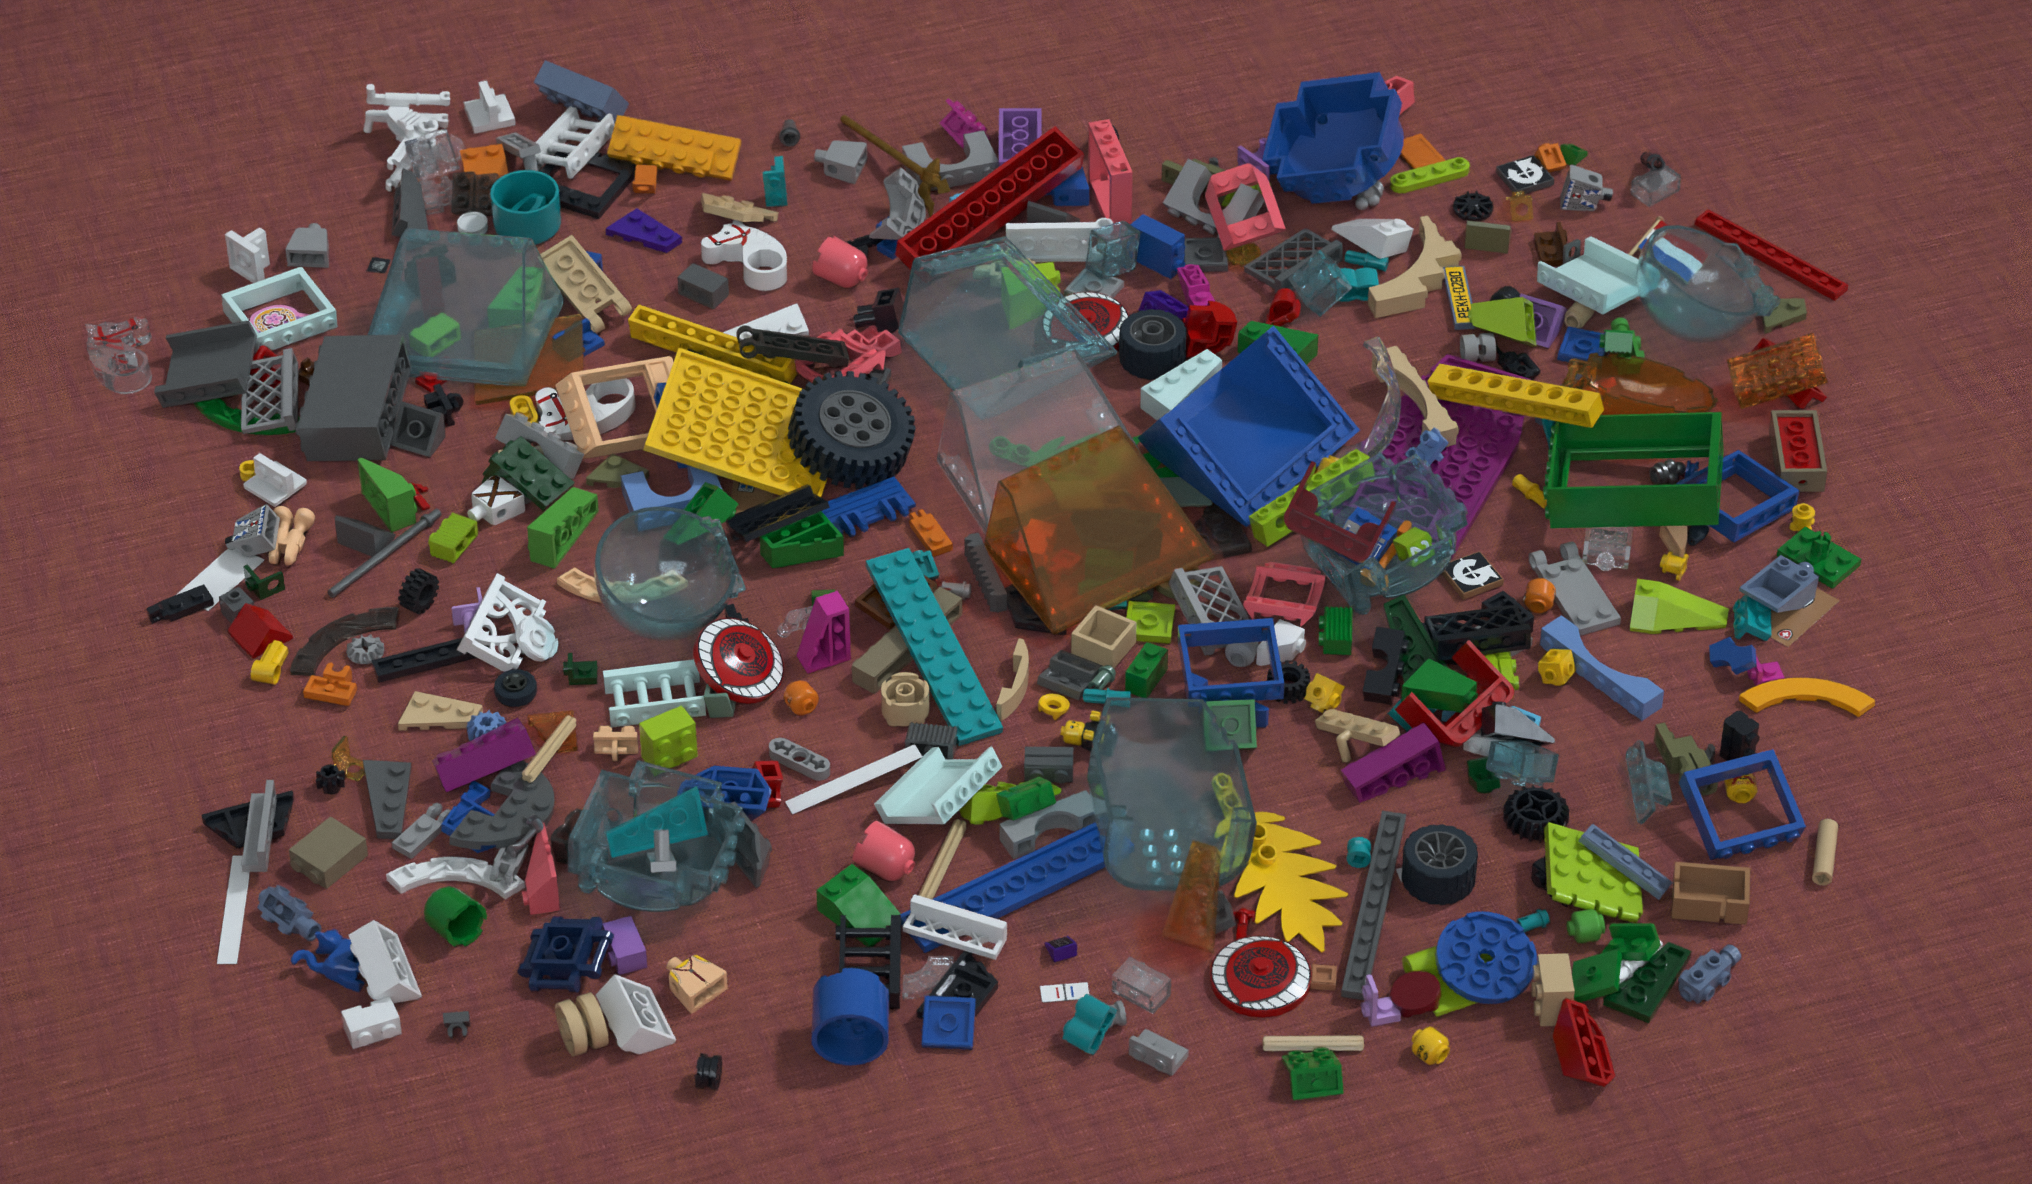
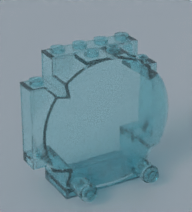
(1418, 498)
(626, 879)

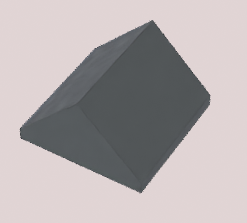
(1042, 214)
(418, 429)
(361, 535)

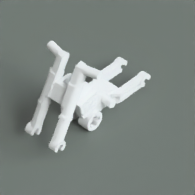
(404, 123)

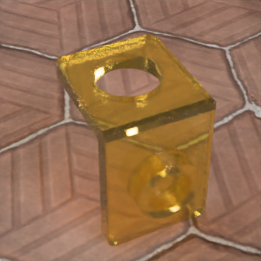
(1517, 198)
(343, 760)

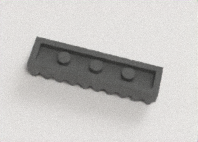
(985, 573)

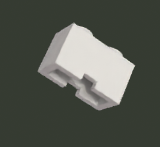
(371, 1023)

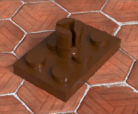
(874, 606)

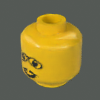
(1430, 1045)

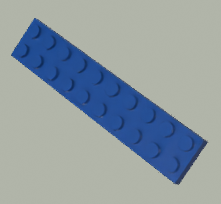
(1023, 879)

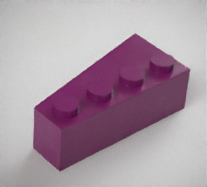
(484, 755)
(1393, 765)

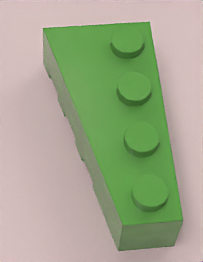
(561, 526)

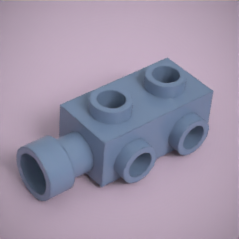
(291, 917)
(1708, 974)

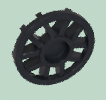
(1473, 206)

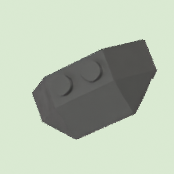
(752, 851)

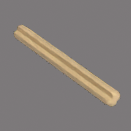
(943, 859)

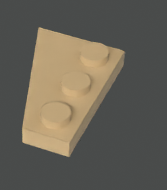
(433, 710)

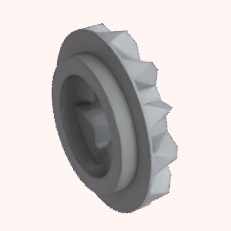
(357, 653)

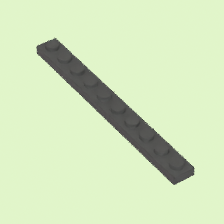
(1373, 903)

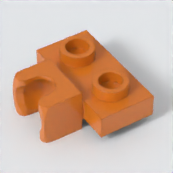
(332, 687)

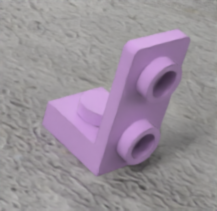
(1377, 1010)

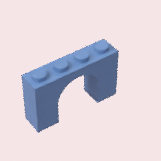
(639, 495)

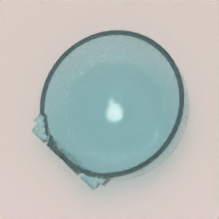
(665, 572)

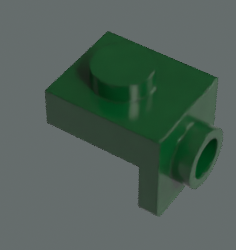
(1480, 778)

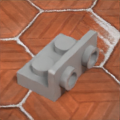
(1157, 1052)

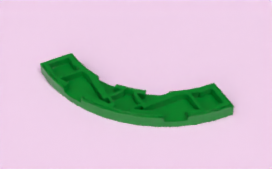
(230, 418)

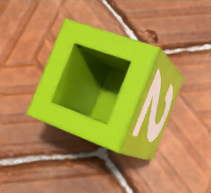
(1411, 543)

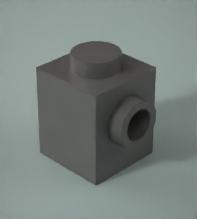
(232, 603)

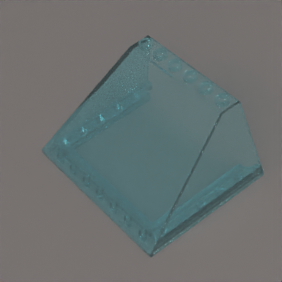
(468, 305)
(990, 313)

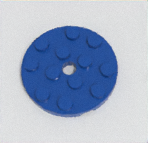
(1490, 934)

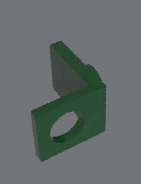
(260, 587)

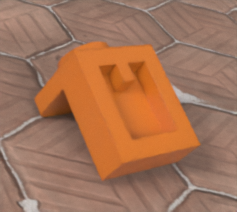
(1550, 157)

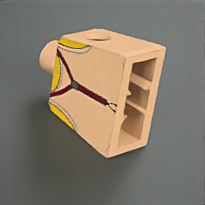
(696, 981)

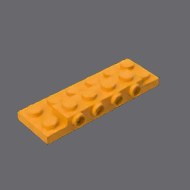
(674, 148)

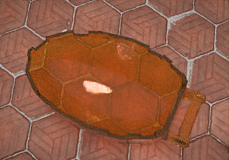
(1639, 386)

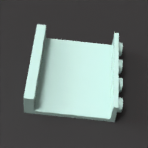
(1597, 279)

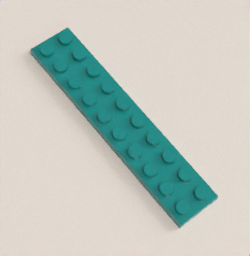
(934, 646)

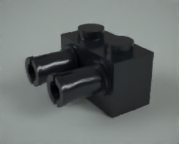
(884, 312)

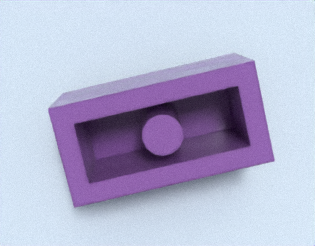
(627, 948)

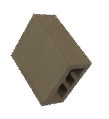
(328, 852)

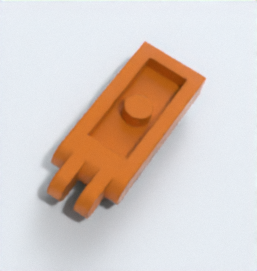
(930, 533)

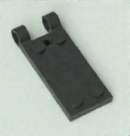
(793, 346)

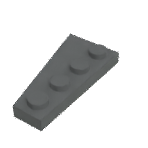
(388, 795)

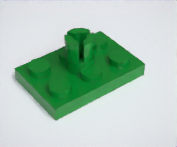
(1827, 558)

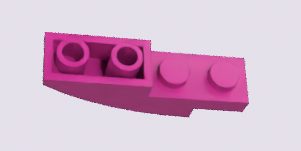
(1194, 285)

